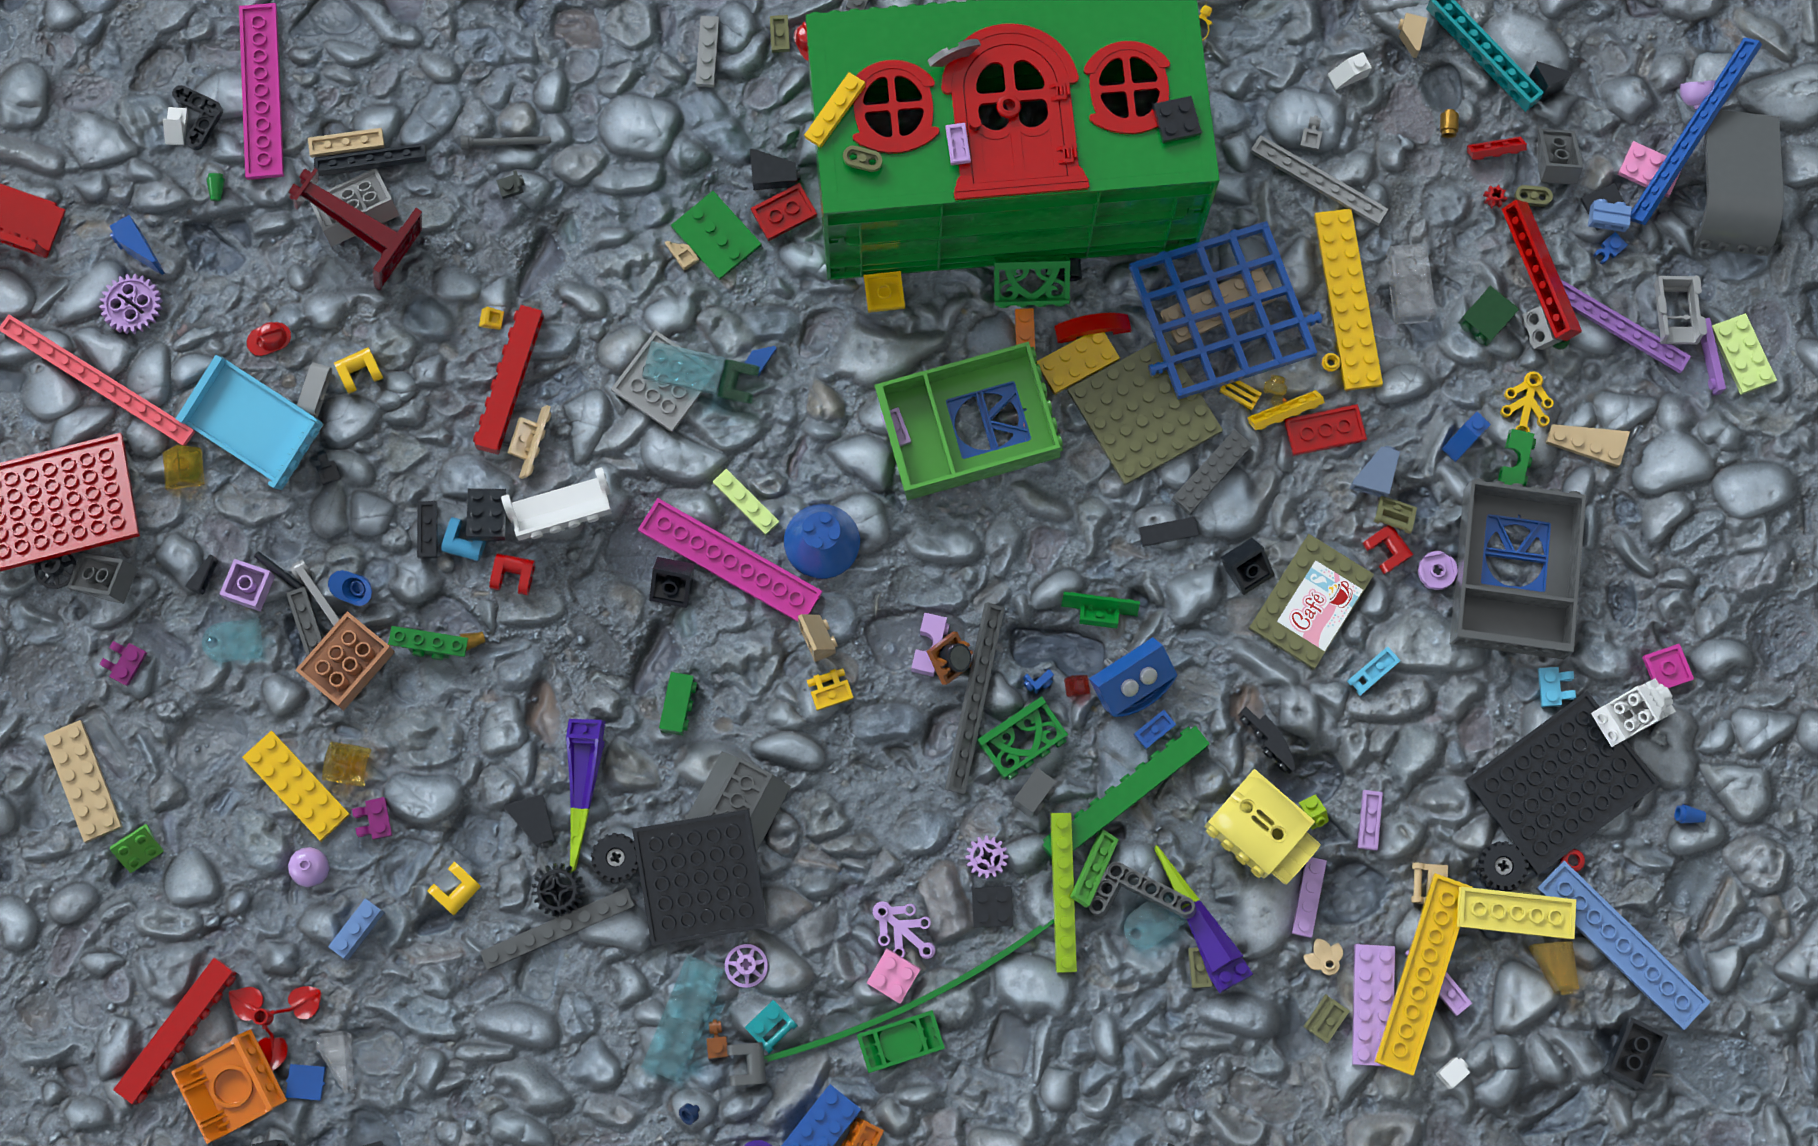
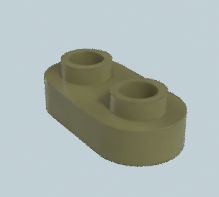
(863, 157)
(1532, 195)

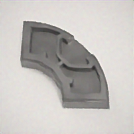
(945, 56)

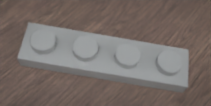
(707, 51)

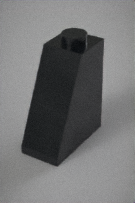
(772, 171)
(533, 819)

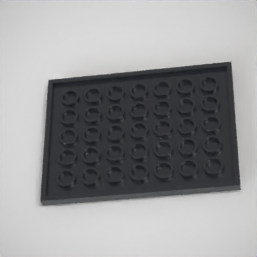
(1560, 784)

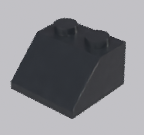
(1248, 565)
(671, 582)

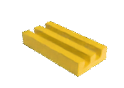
(1223, 390)

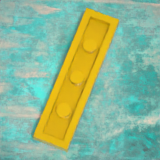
(834, 110)
(1287, 409)

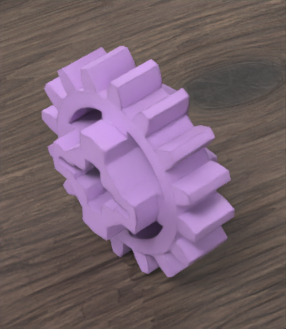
(975, 862)

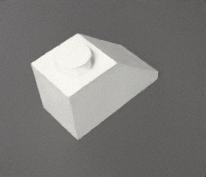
(1350, 71)

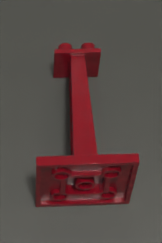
(386, 241)

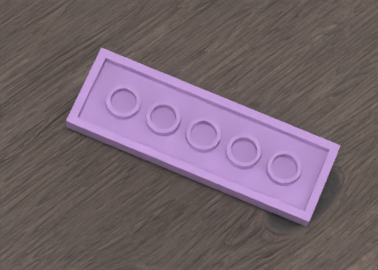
(1371, 999)

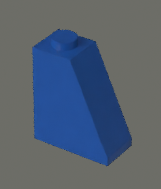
(1466, 436)

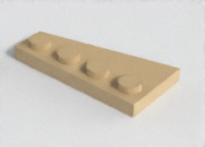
(1594, 443)

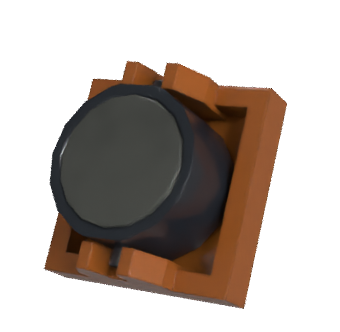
(950, 657)

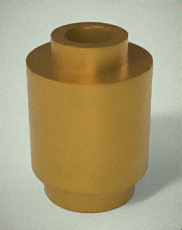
(1449, 123)

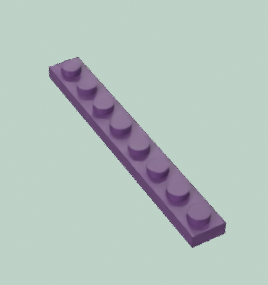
(1625, 329)

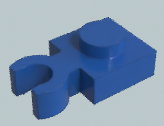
(1611, 246)

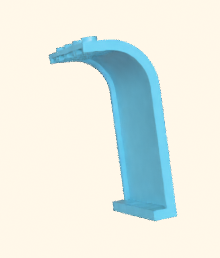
(250, 421)

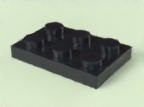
(485, 515)

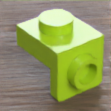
(1314, 808)

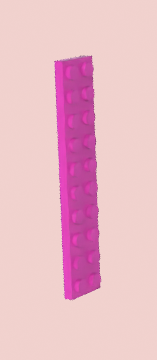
(261, 91)
(729, 560)

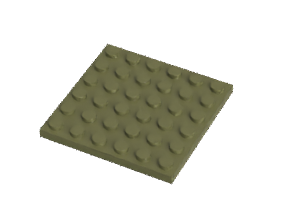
(1140, 416)

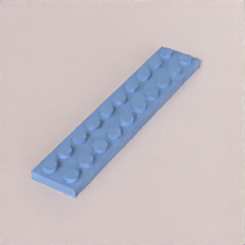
(1627, 948)

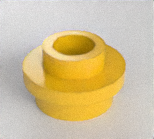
(1333, 357)

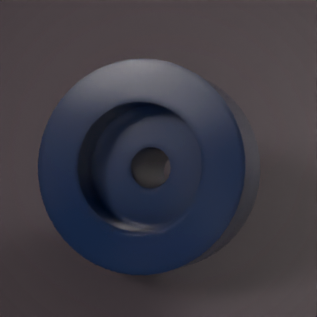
(689, 1113)

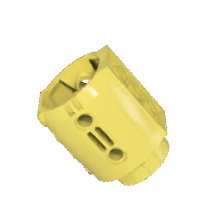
(1264, 829)

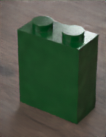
(1488, 316)

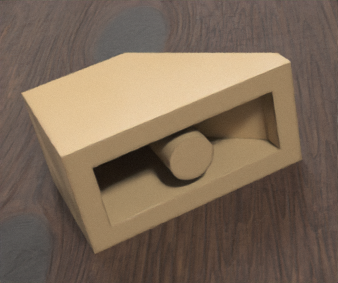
(1412, 32)

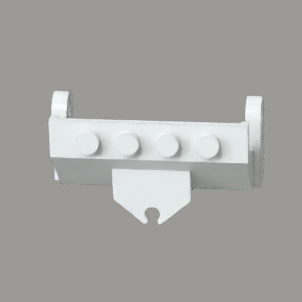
(559, 508)

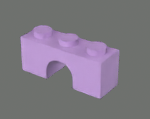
(933, 628)

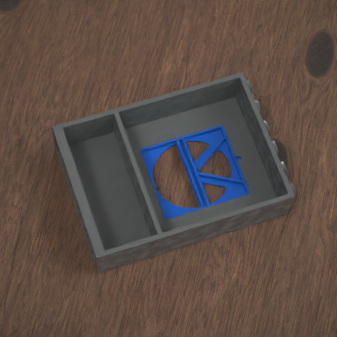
(1528, 618)

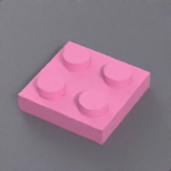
(893, 976)

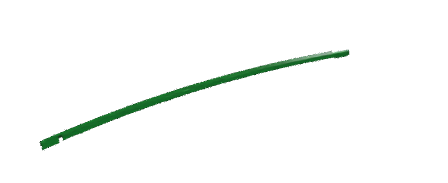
(914, 1003)

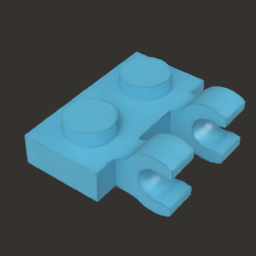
(1550, 686)

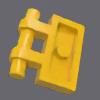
(832, 694)

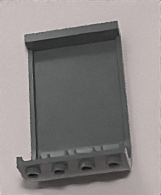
(1742, 184)

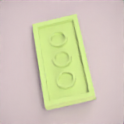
(1743, 354)

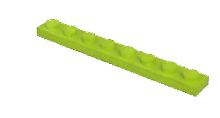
(1062, 889)

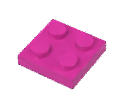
(1668, 666)

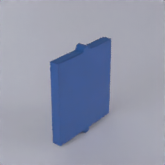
(305, 1082)

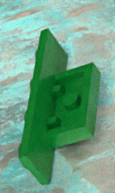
(1098, 609)
(428, 643)

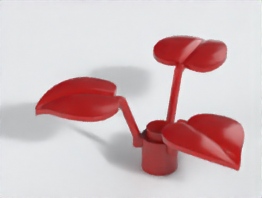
(247, 1004)

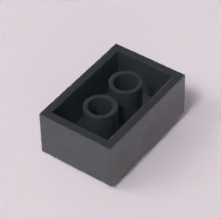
(1635, 1054)

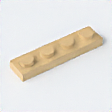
(346, 142)

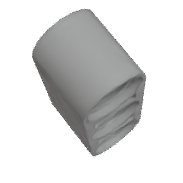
(315, 388)

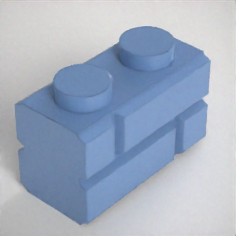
(1609, 215)

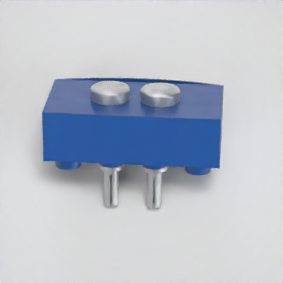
(1133, 677)

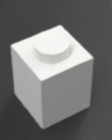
(1453, 1072)

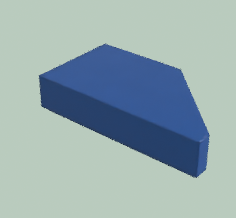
(761, 357)

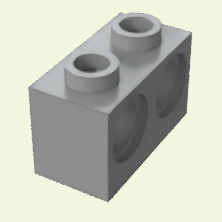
(1537, 330)

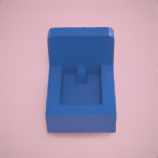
(1042, 682)

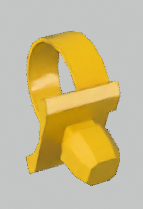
(1205, 12)

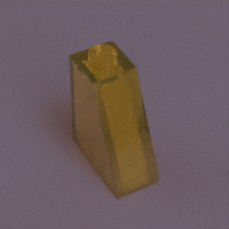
(1557, 965)

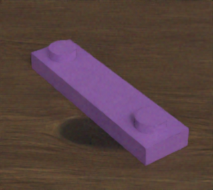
(1716, 380)

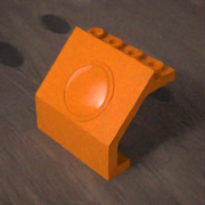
(229, 1087)

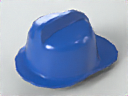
(350, 587)

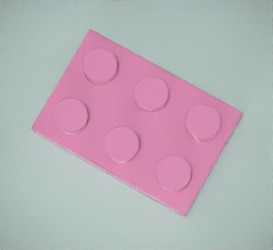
(1642, 164)

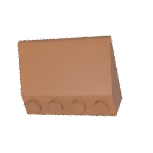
(345, 660)

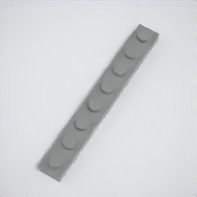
(1319, 180)

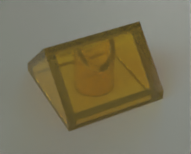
(183, 467)

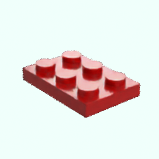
(783, 212)

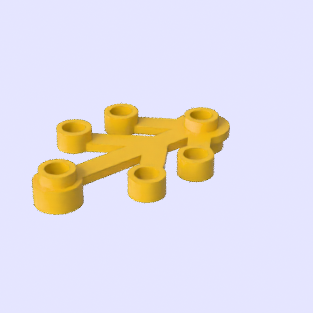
(1528, 401)

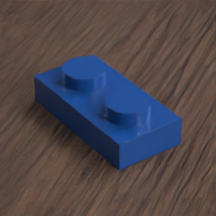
(1154, 729)

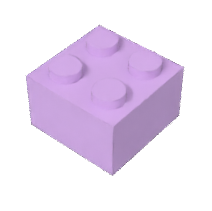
(247, 585)

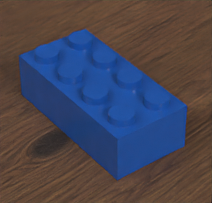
(824, 1121)

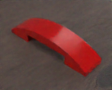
(1092, 324)

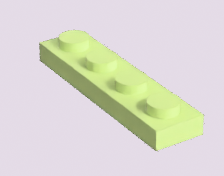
(746, 502)

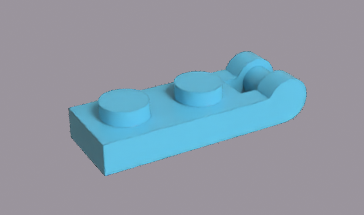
(1374, 670)

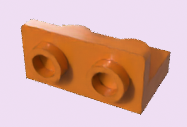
(862, 1134)

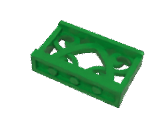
(1011, 264)
(1030, 713)

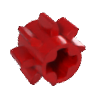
(1495, 196)

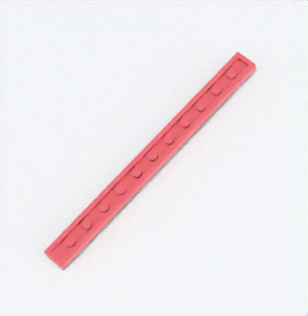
(96, 380)

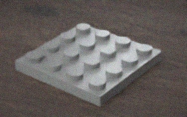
(657, 400)

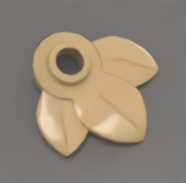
(1322, 955)

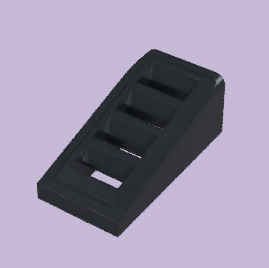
(201, 578)

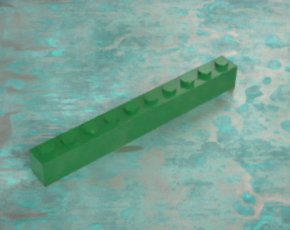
(1134, 787)

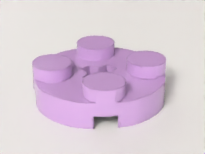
(1431, 579)

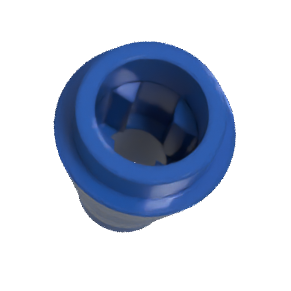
(1688, 814)

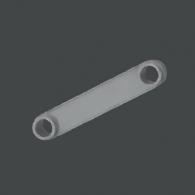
(302, 571)

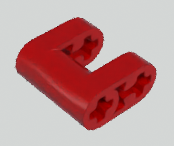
(1395, 545)
(512, 565)

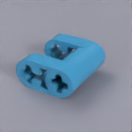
(460, 547)

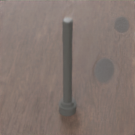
(468, 142)

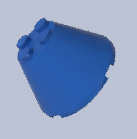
(822, 541)

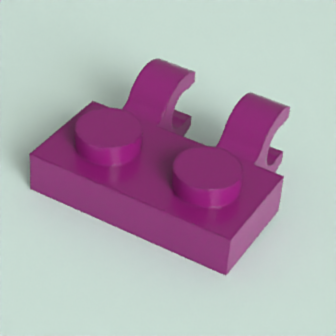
(128, 663)
(378, 819)

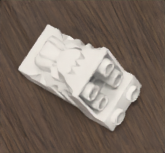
(1634, 711)

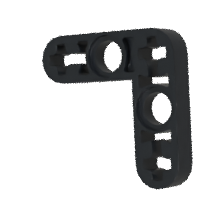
(205, 114)

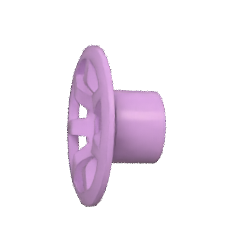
(746, 965)

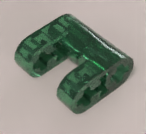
(730, 378)

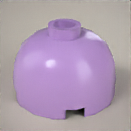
(1695, 92)
(308, 867)

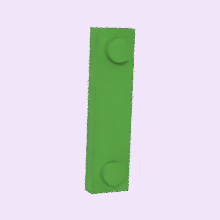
(1094, 868)

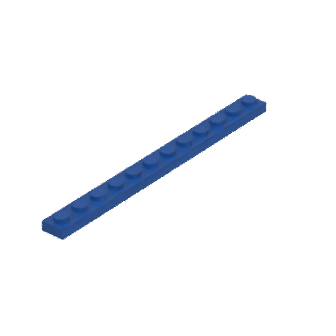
(1694, 131)

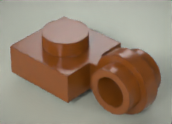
(718, 1045)

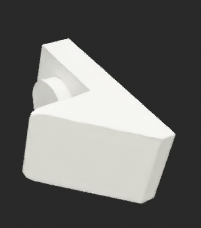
(175, 126)

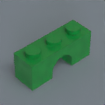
(1521, 443)

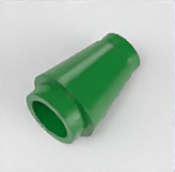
(215, 186)

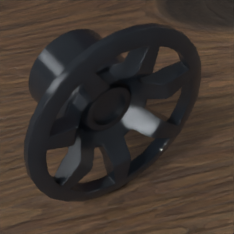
(53, 568)

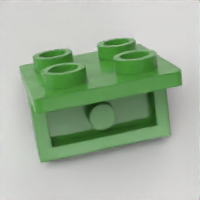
(137, 848)

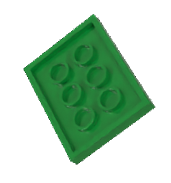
(716, 235)

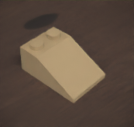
(816, 636)

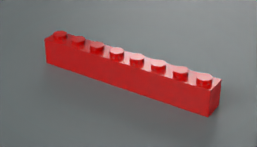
(1541, 270)
(508, 380)
(175, 1031)

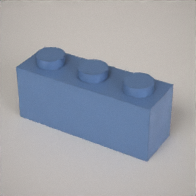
(356, 929)

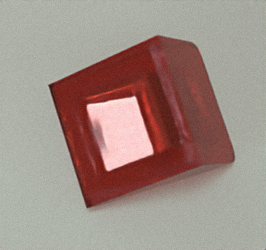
(1077, 685)

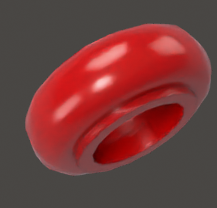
(1008, 99)
(1580, 857)

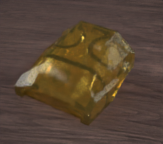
(345, 764)

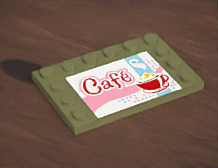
(1311, 601)

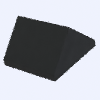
(1549, 78)

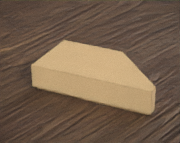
(683, 254)

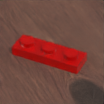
(1496, 148)

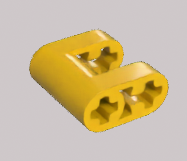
(354, 363)
(460, 895)

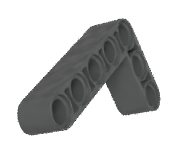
(1139, 889)

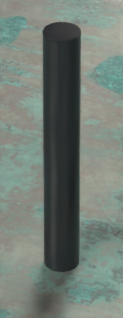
(279, 571)

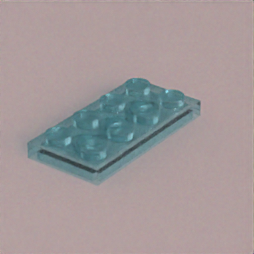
(683, 368)

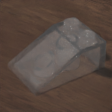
(338, 1055)

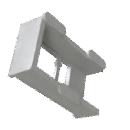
(1698, 327)

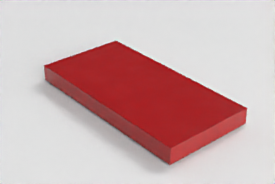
(1325, 430)

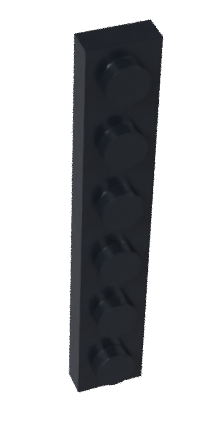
(370, 159)

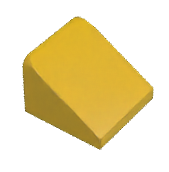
(491, 318)

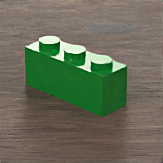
(677, 703)

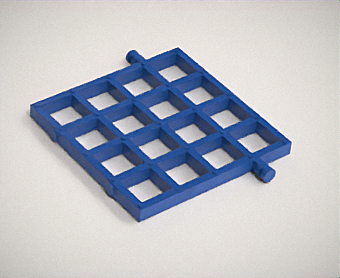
(1223, 310)

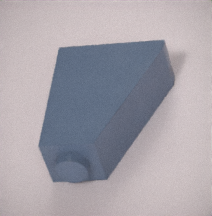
(1378, 473)

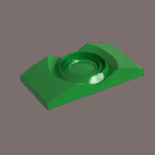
(900, 1041)

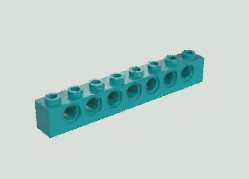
(1486, 52)

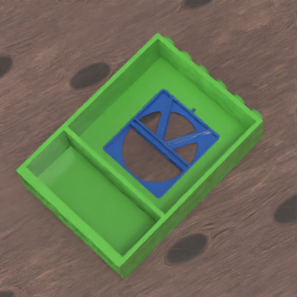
(929, 407)

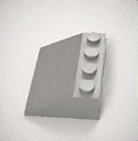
(365, 194)

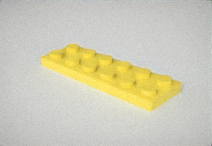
(1516, 913)

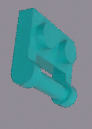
(766, 1021)

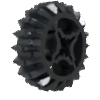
(575, 887)

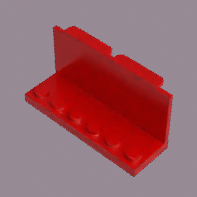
(28, 221)

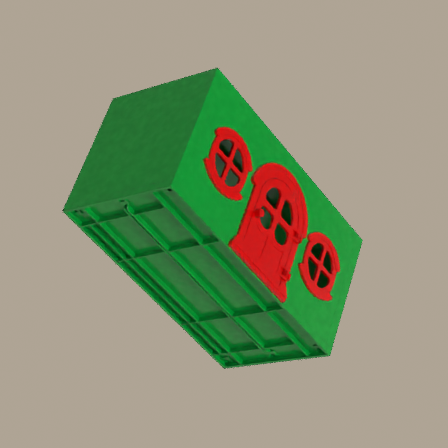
(1060, 188)

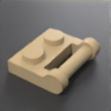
(1431, 869)

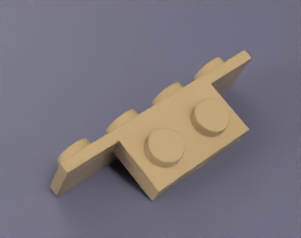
(527, 438)

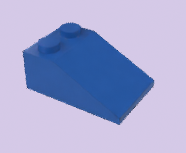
(130, 238)

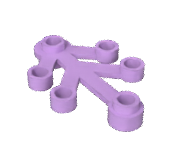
(901, 927)

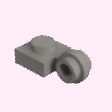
(1311, 137)

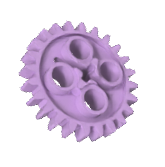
(119, 317)

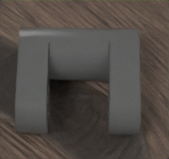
(755, 1063)

